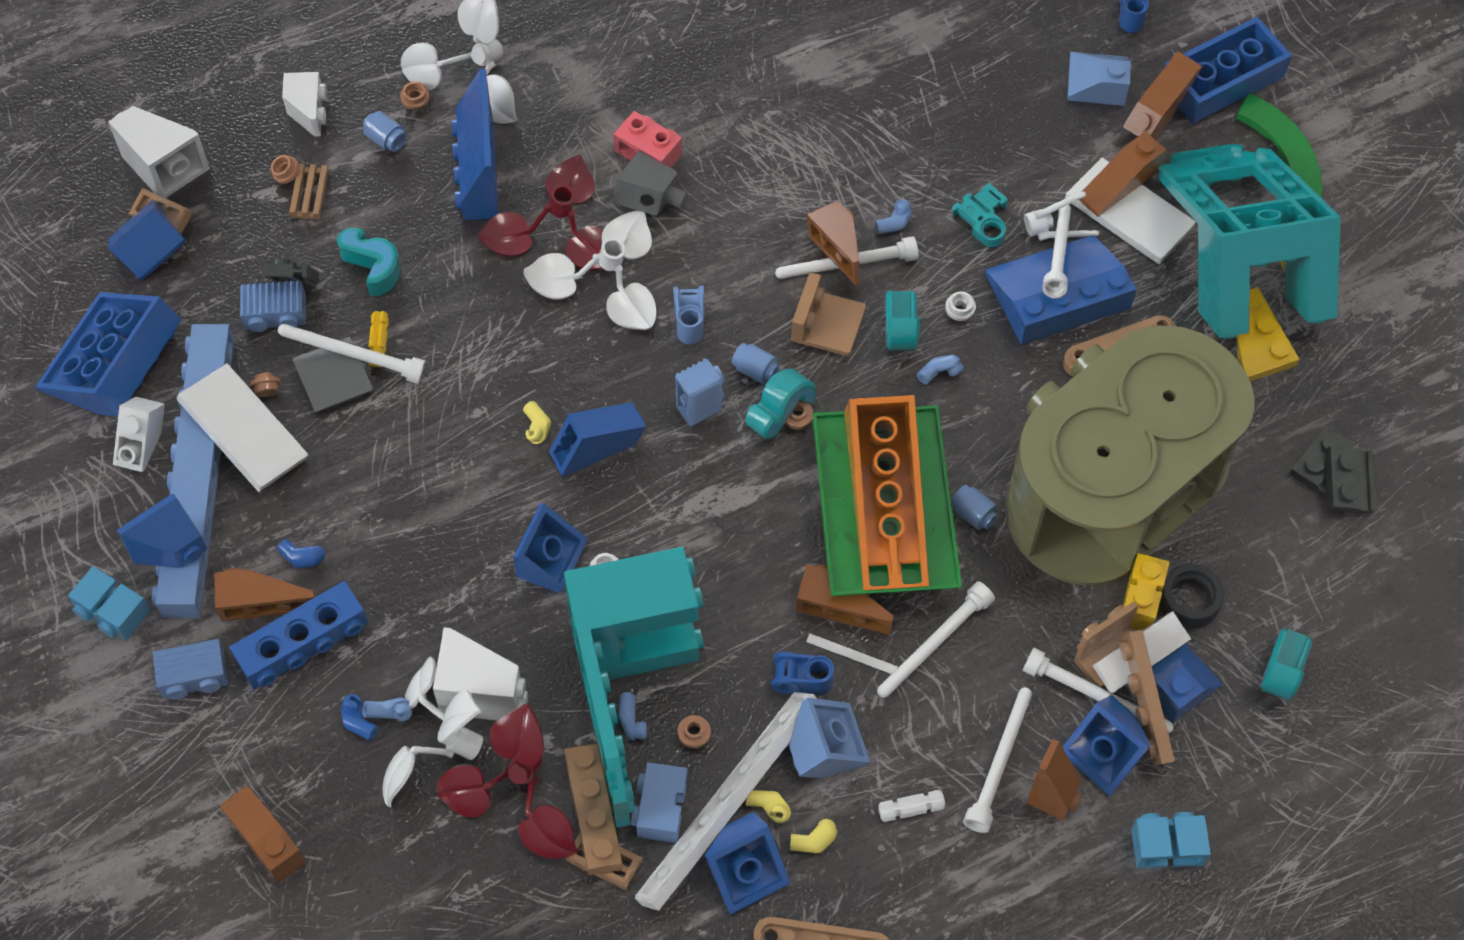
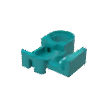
(983, 208)

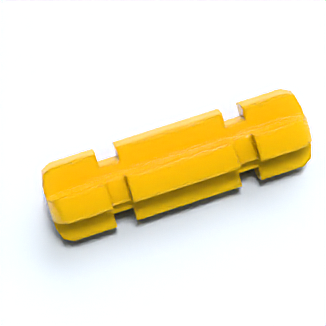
(378, 333)

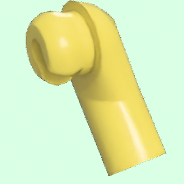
(540, 423)
(772, 803)
(817, 840)

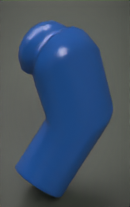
(301, 557)
(353, 718)

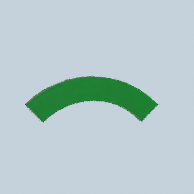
(1287, 137)

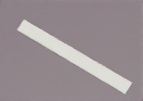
(852, 654)

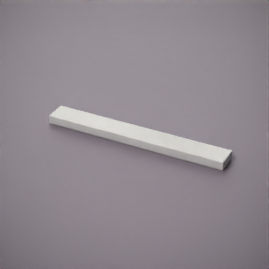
(721, 806)

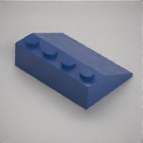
(475, 152)
(1095, 289)
(110, 352)

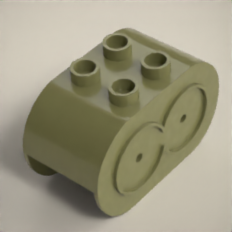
(1125, 451)

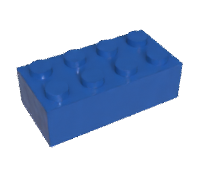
(1233, 67)

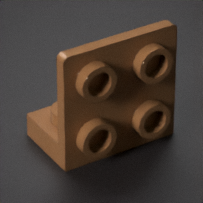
(826, 319)
(1102, 639)

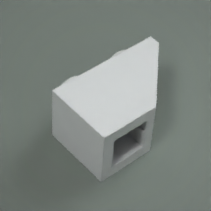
(304, 99)
(137, 432)

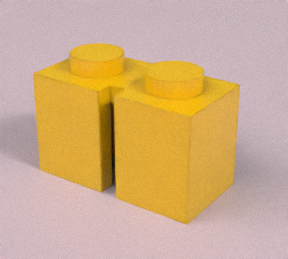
(1150, 579)

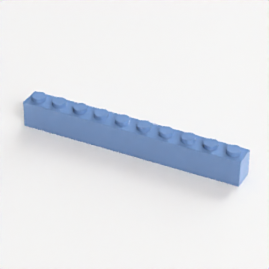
(194, 474)

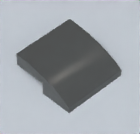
(331, 377)

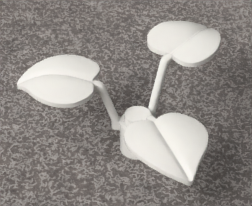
(477, 19)
(621, 238)
(451, 733)

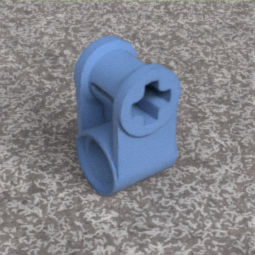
(689, 310)

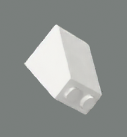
(159, 150)
(486, 675)

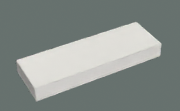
(1161, 640)

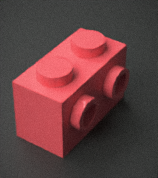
(645, 135)

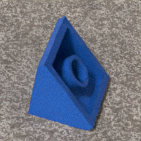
(146, 240)
(548, 550)

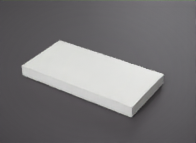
(1140, 218)
(242, 427)

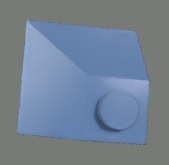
(1098, 78)
(826, 739)

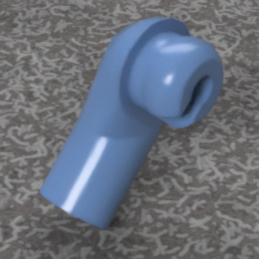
(897, 220)
(939, 364)
(390, 709)
(626, 715)

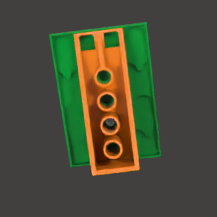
(890, 525)

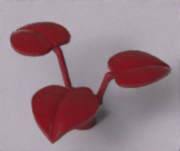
(566, 185)
(516, 737)

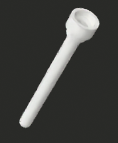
(905, 249)
(1055, 281)
(409, 368)
(978, 598)
(1040, 665)
(979, 815)

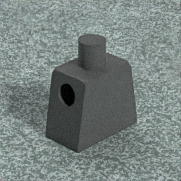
(648, 186)

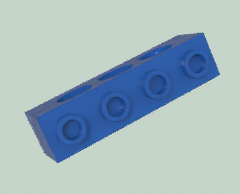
(306, 619)

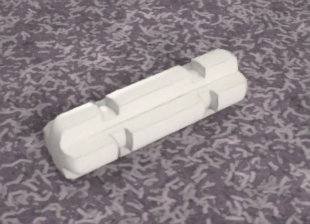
(911, 805)

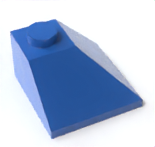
(163, 536)
(1183, 682)
(1107, 744)
(746, 862)

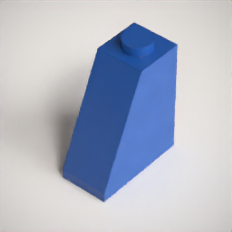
(595, 436)

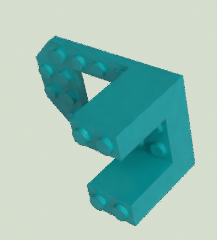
(1230, 240)
(625, 623)

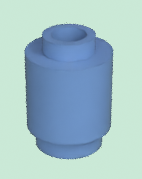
(384, 131)
(755, 363)
(974, 507)

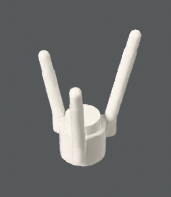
(1041, 220)

